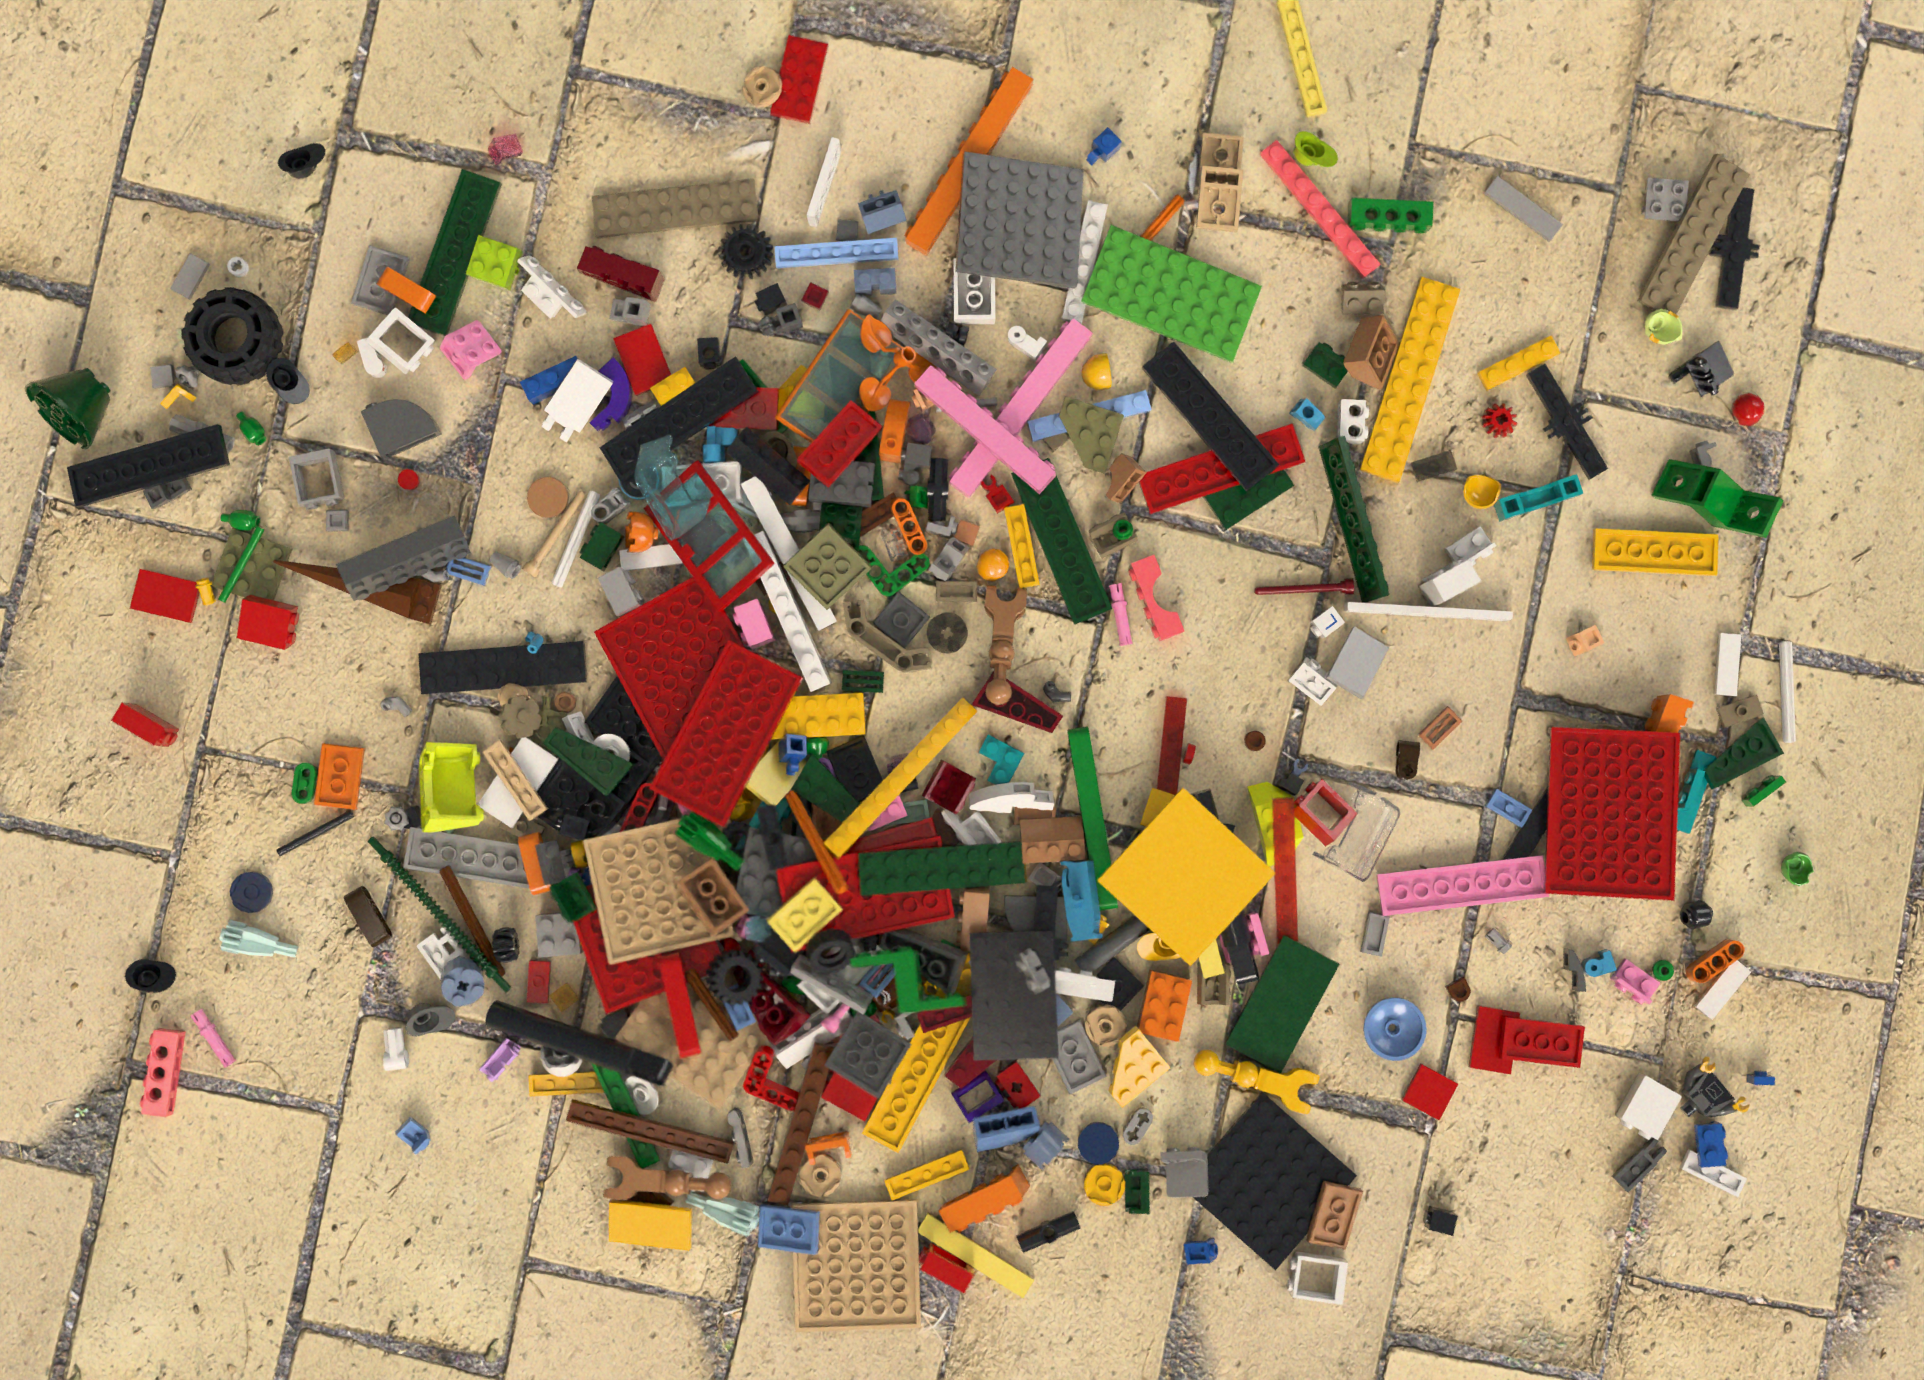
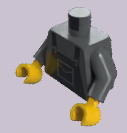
(1708, 1094)

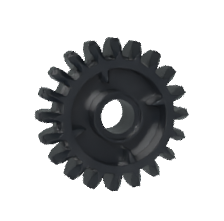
(743, 239)

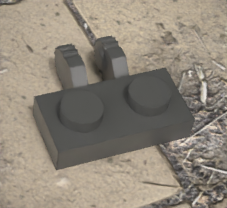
(551, 863)

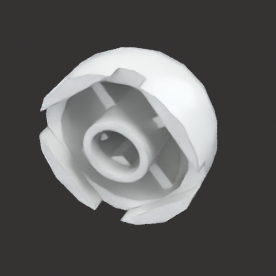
(559, 1063)

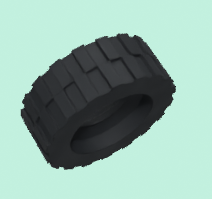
(827, 939)

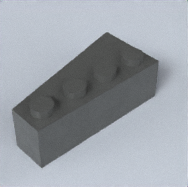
(938, 961)

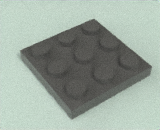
(868, 1054)

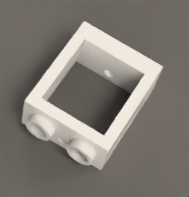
(386, 324)
(1339, 1278)

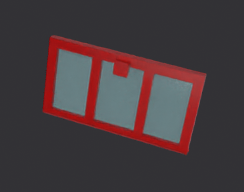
(721, 547)

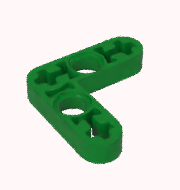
(893, 576)

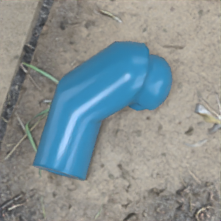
(535, 641)

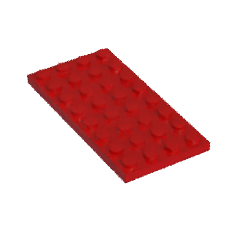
(726, 733)
(869, 913)

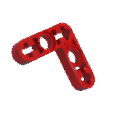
(763, 1084)

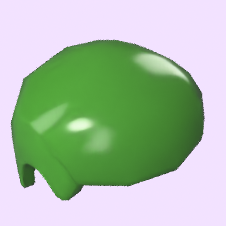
(1797, 868)

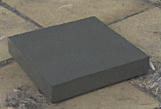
(901, 620)

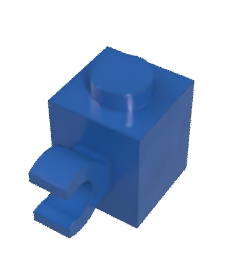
(1104, 147)
(792, 751)

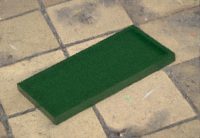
(1282, 1003)

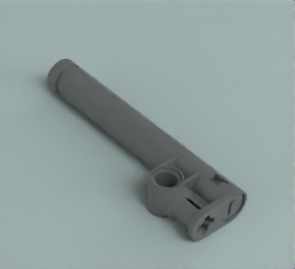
(1112, 944)

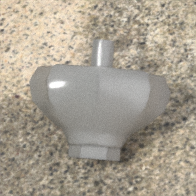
(187, 375)
(396, 818)

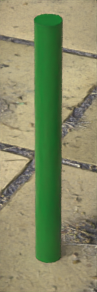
(241, 564)

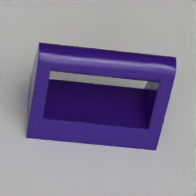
(984, 1106)

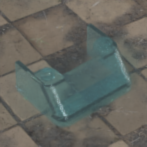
(665, 491)

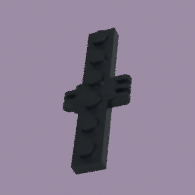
(1734, 250)
(1567, 421)
(1046, 915)

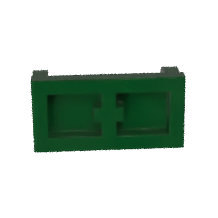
(1137, 1191)

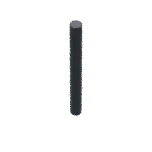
(315, 833)

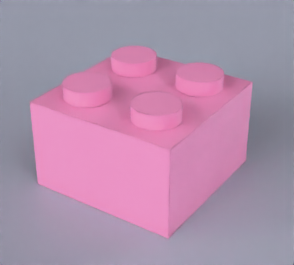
(754, 624)

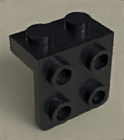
(776, 953)

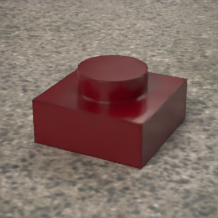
(815, 296)

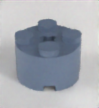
(463, 992)
(1046, 1145)

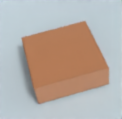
(967, 532)

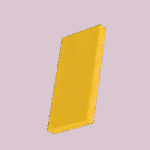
(650, 1225)

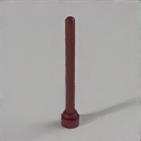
(1345, 587)

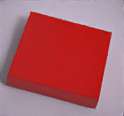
(1429, 1092)

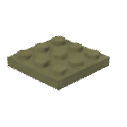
(827, 566)
(261, 575)

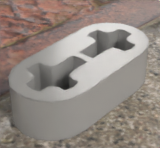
(1133, 1122)

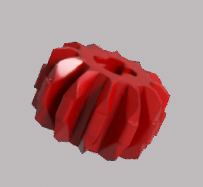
(1505, 415)

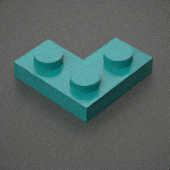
(1006, 759)

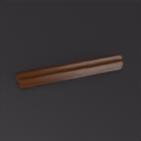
(711, 1004)

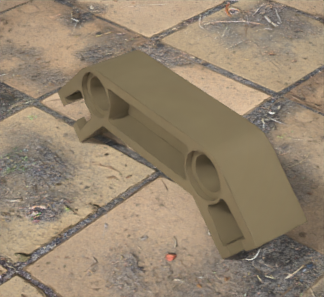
(880, 643)

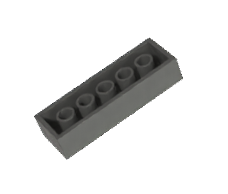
(403, 558)

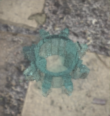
(757, 929)

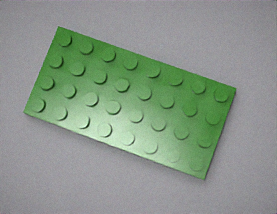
(1171, 294)

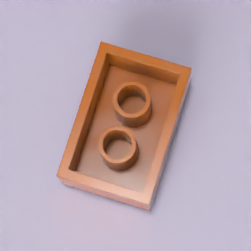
(1164, 1005)

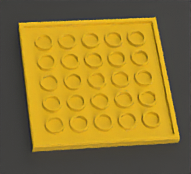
(1186, 876)

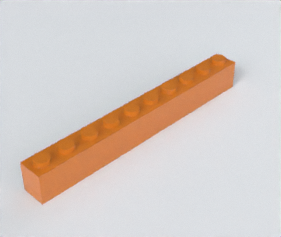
(982, 140)

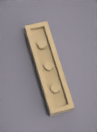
(515, 780)

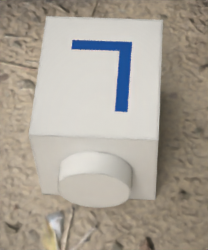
(1326, 623)

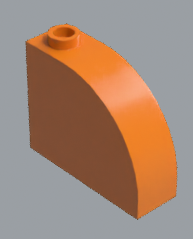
(894, 430)

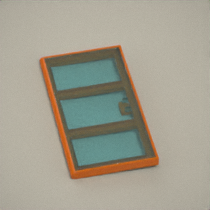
(834, 379)

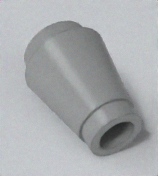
(864, 306)
(507, 566)

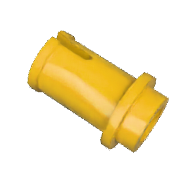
(205, 590)

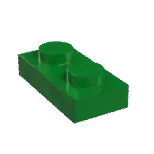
(1769, 785)

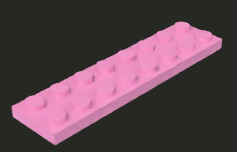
(1461, 885)

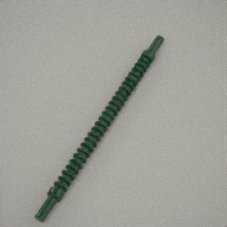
(491, 971)

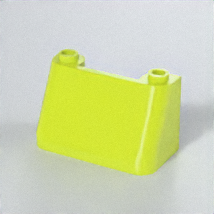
(448, 786)

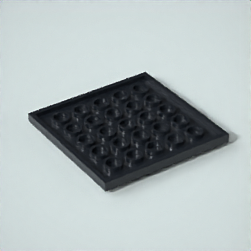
(1269, 1180)

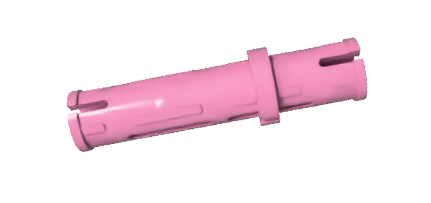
(1120, 612)
(208, 1030)

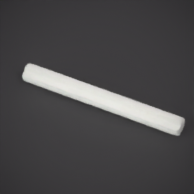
(575, 539)
(1787, 692)

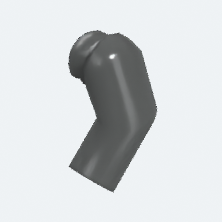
(1054, 694)

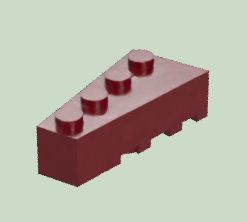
(621, 273)
(1021, 708)
(965, 1068)

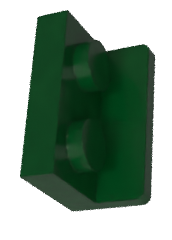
(1326, 364)

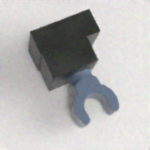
(1292, 782)

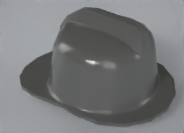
(428, 1019)

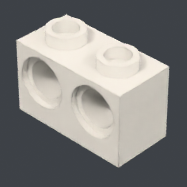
(1346, 420)

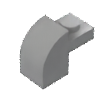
(630, 311)
(949, 559)

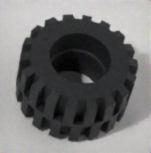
(748, 986)

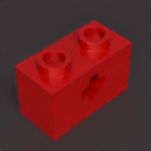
(1015, 1073)

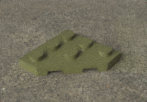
(1091, 431)

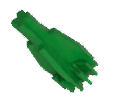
(707, 839)

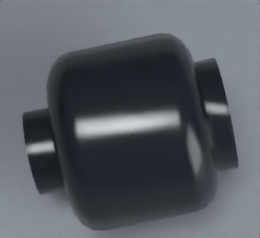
(1696, 914)

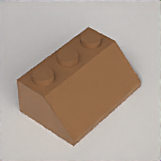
(1371, 351)
(1052, 839)
(712, 897)

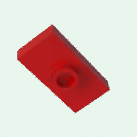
(538, 981)

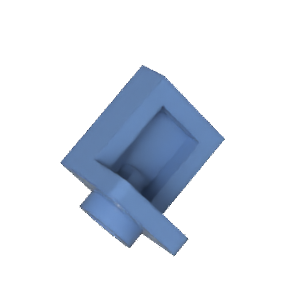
(414, 1135)

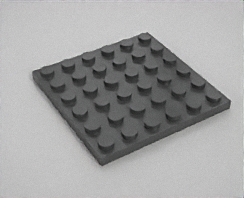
(1019, 220)

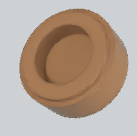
(565, 702)

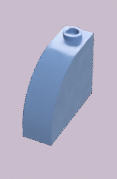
(1005, 1128)

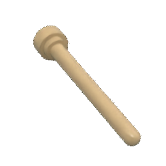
(533, 566)

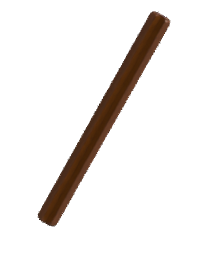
(469, 917)

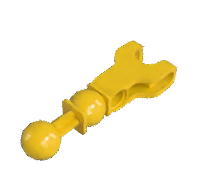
(1249, 1075)

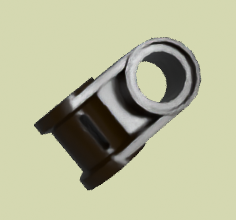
(1407, 755)

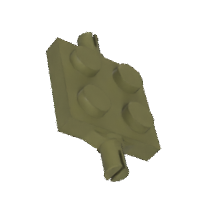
(549, 721)

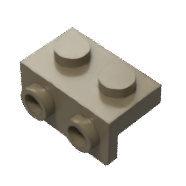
(1363, 298)
(1104, 539)
(1214, 989)

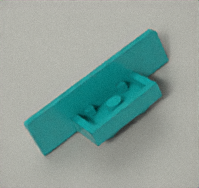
(1692, 791)

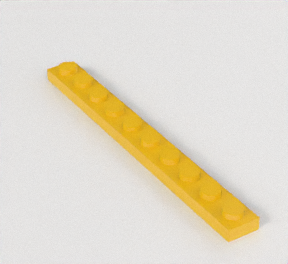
(899, 778)

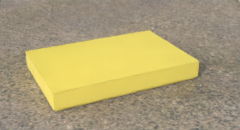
(770, 778)
(804, 914)

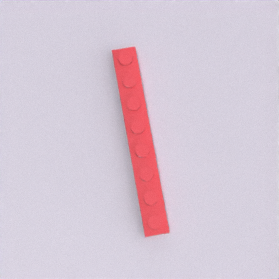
(1320, 209)

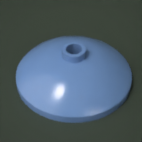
(1408, 1032)

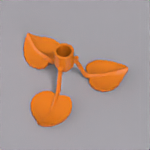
(877, 336)

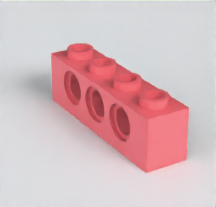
(174, 1042)

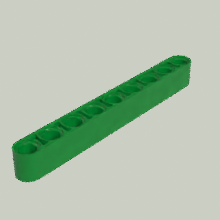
(1091, 810)

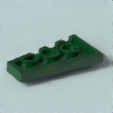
(1236, 504)
(1746, 753)
(593, 763)
(824, 790)

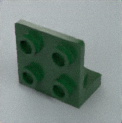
(844, 519)

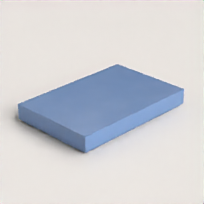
(788, 1229)

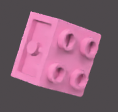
(469, 348)
(1258, 940)

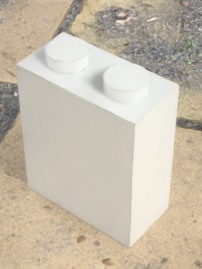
(1647, 1107)

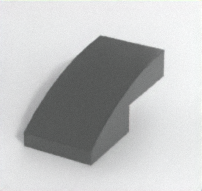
(166, 492)
(1572, 963)

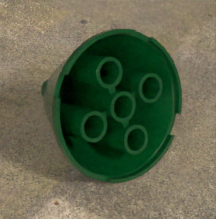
(71, 404)

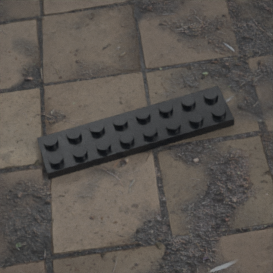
(681, 415)
(1210, 416)
(148, 466)
(502, 665)

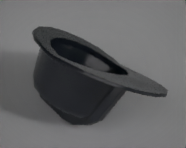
(302, 161)
(287, 381)
(150, 976)

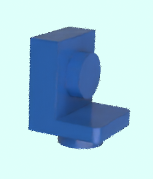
(1201, 1251)

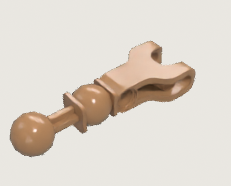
(1001, 651)
(674, 1182)

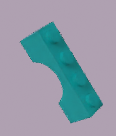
(1538, 498)

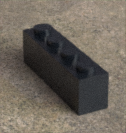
(768, 466)

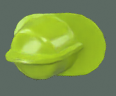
(1313, 151)

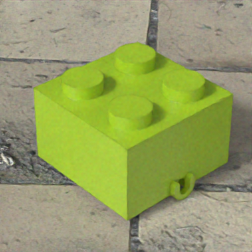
(494, 262)

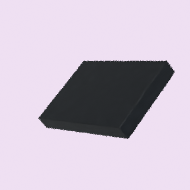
(855, 767)

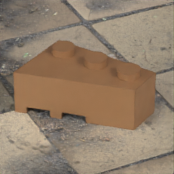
(974, 914)

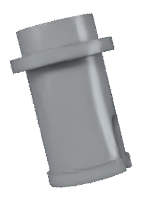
(1498, 941)

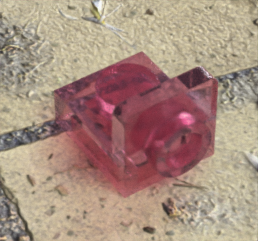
(504, 148)

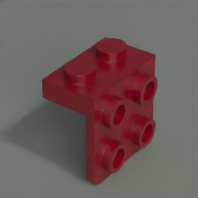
(949, 787)

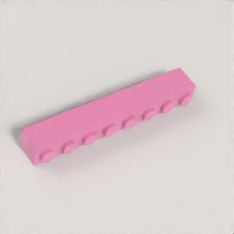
(984, 429)

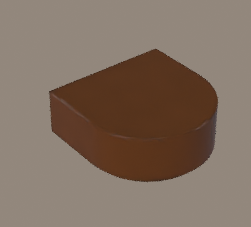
(1459, 990)

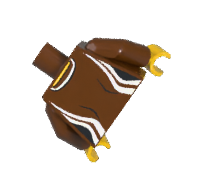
(888, 997)

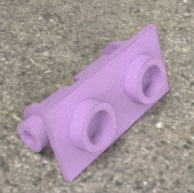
(500, 1057)

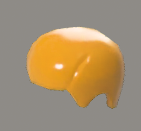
(992, 564)

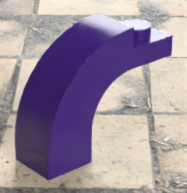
(620, 396)

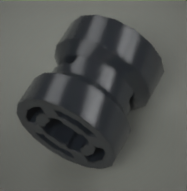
(952, 331)

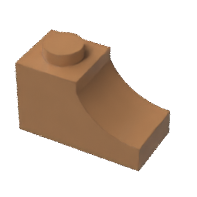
(1125, 476)

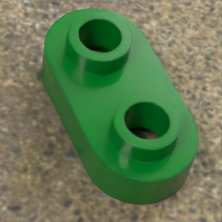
(301, 783)

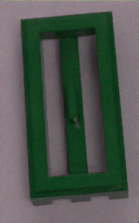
(862, 681)

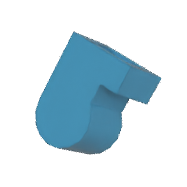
(1307, 414)
(721, 436)
(713, 453)
(1599, 966)

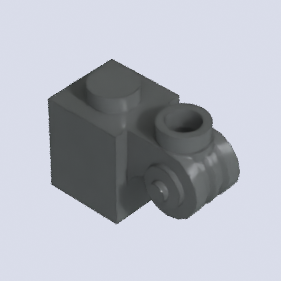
(786, 321)
(915, 457)

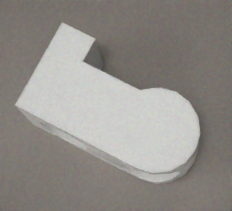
(1026, 344)
(371, 359)

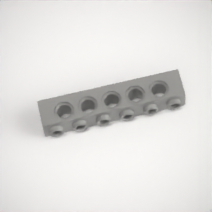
(938, 347)

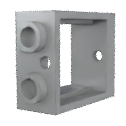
(311, 458)

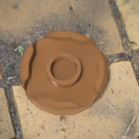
(547, 497)

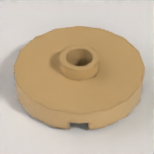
(756, 80)
(1105, 1035)
(820, 1186)

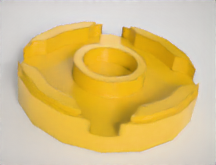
(1104, 1184)

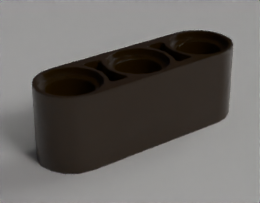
(368, 916)

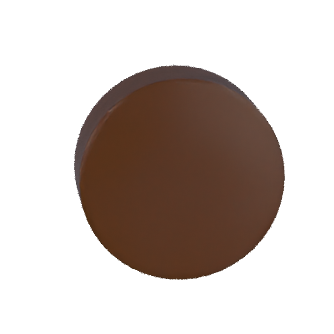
(1254, 741)

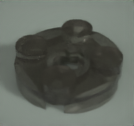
(936, 638)

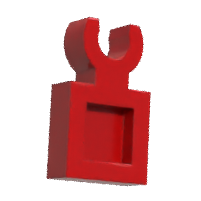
(998, 496)

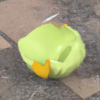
(1663, 327)

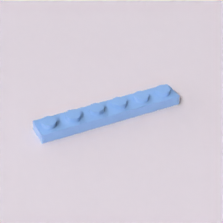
(836, 253)
(1127, 405)

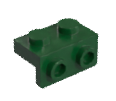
(572, 898)

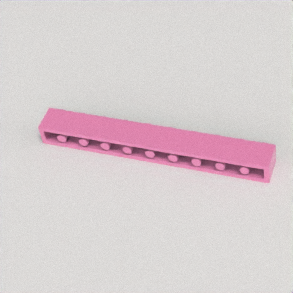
(1024, 402)

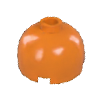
(640, 532)

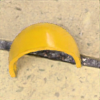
(1097, 372)
(1481, 491)

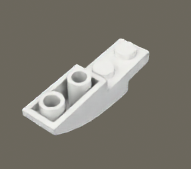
(1003, 796)

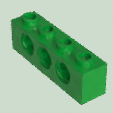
(1399, 208)

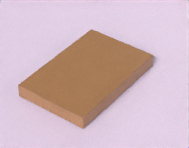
(1334, 1215)

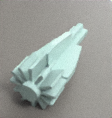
(252, 941)
(728, 1212)

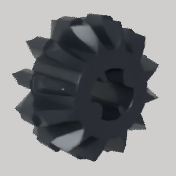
(505, 944)

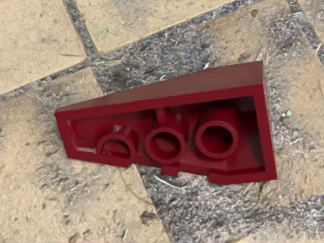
(775, 1009)

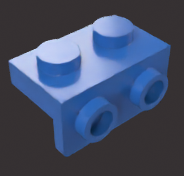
(1710, 1144)

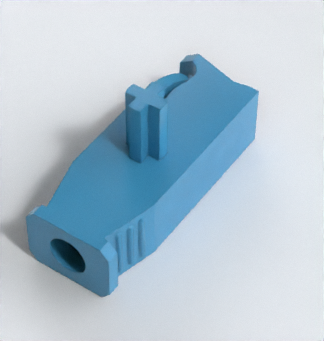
(1081, 900)

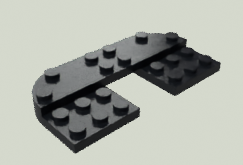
(571, 794)

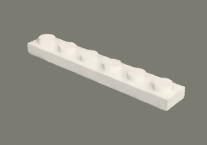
(1088, 249)

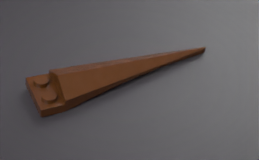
(411, 599)

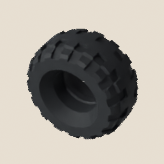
(258, 350)

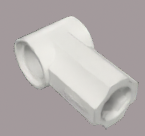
(395, 1054)

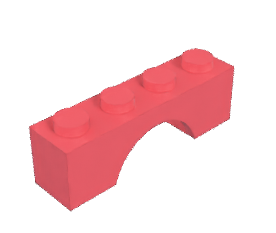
(1165, 623)

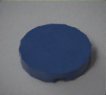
(251, 892)
(1098, 1143)

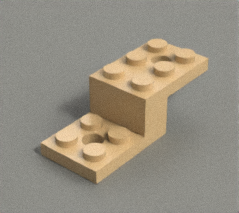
(1220, 182)

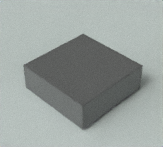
(847, 230)

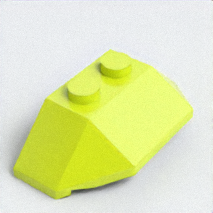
(1261, 802)

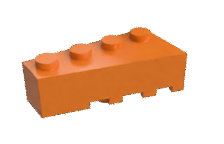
(1668, 713)
(985, 1200)

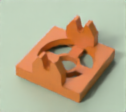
(827, 1142)

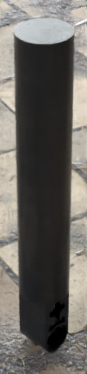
(1236, 934)
(578, 1043)

